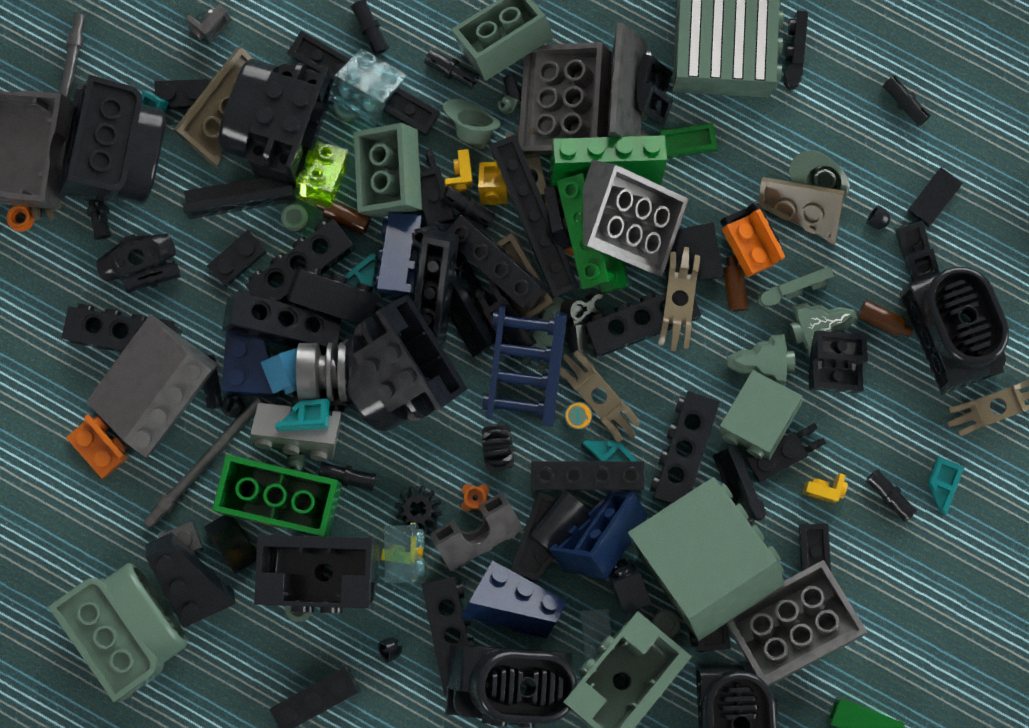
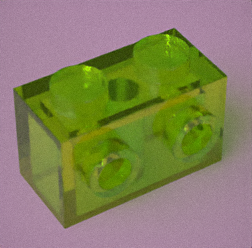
(323, 174)

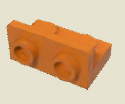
(753, 243)
(97, 446)

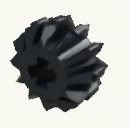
(497, 447)
(418, 499)

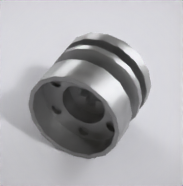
(319, 372)

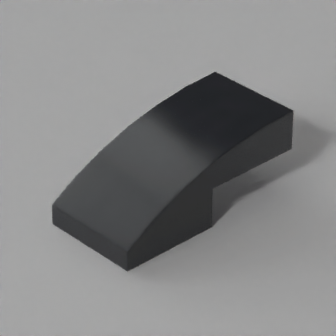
(916, 251)

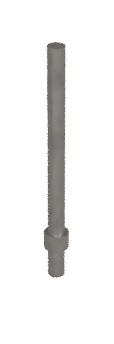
(74, 43)
(167, 503)

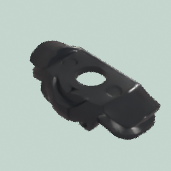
(155, 248)

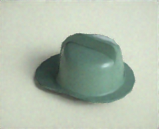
(471, 122)
(818, 170)

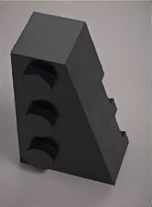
(187, 582)

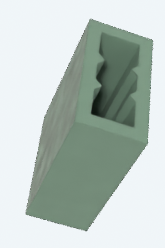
(760, 415)

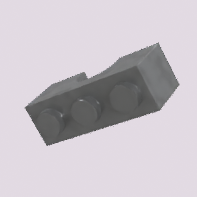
(460, 546)

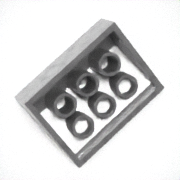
(564, 94)
(623, 111)
(630, 216)
(150, 385)
(796, 625)

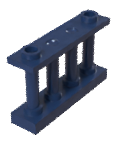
(550, 354)

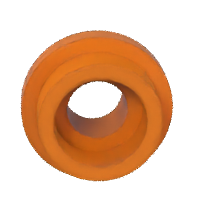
(13, 214)

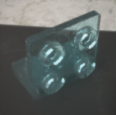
(365, 86)
(402, 553)

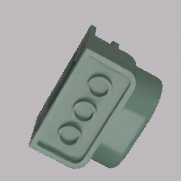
(120, 629)
(647, 662)

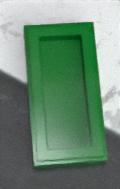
(689, 140)

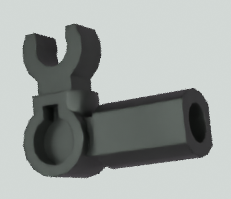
(575, 326)

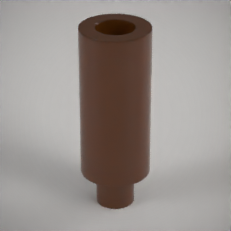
(346, 217)
(735, 285)
(884, 319)

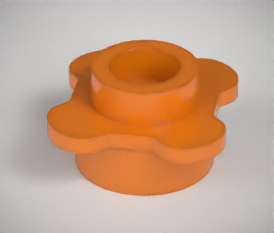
(469, 491)

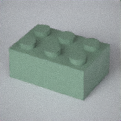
(502, 35)
(387, 170)

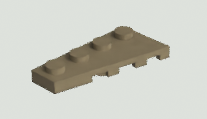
(203, 119)

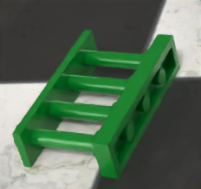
(592, 266)

